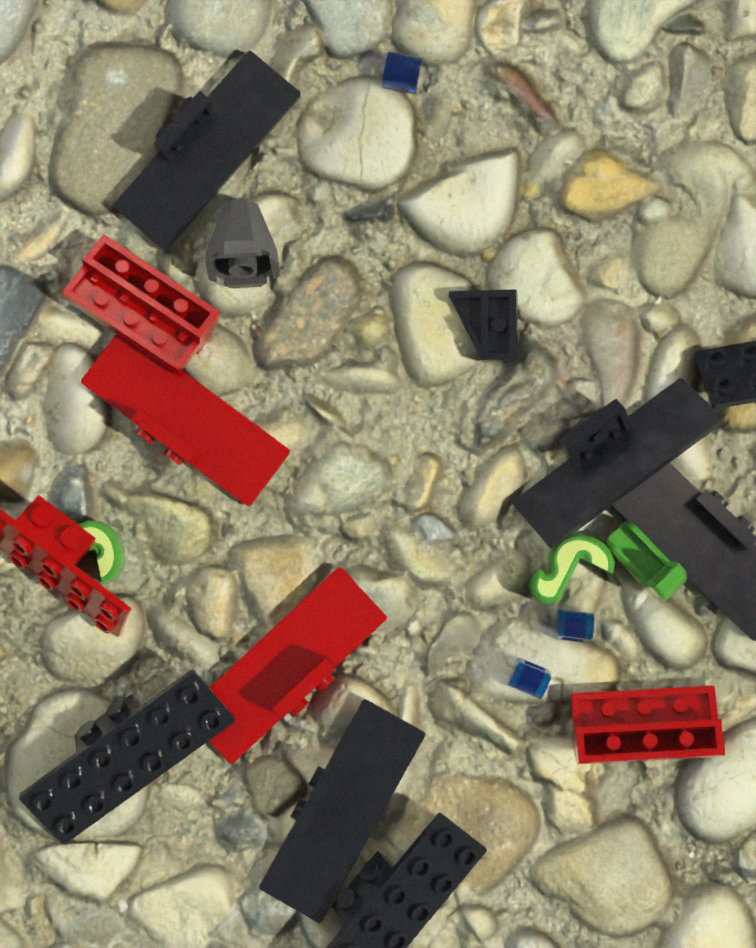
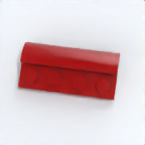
(141, 304)
(646, 725)

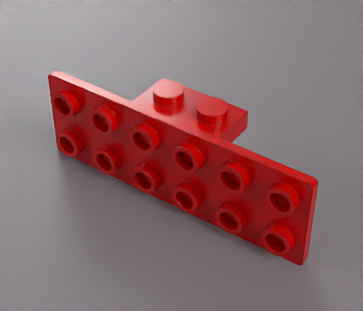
(186, 420)
(50, 548)
(293, 661)

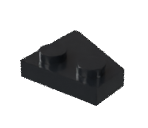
(490, 322)

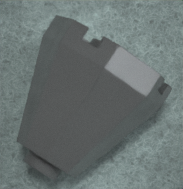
(241, 247)

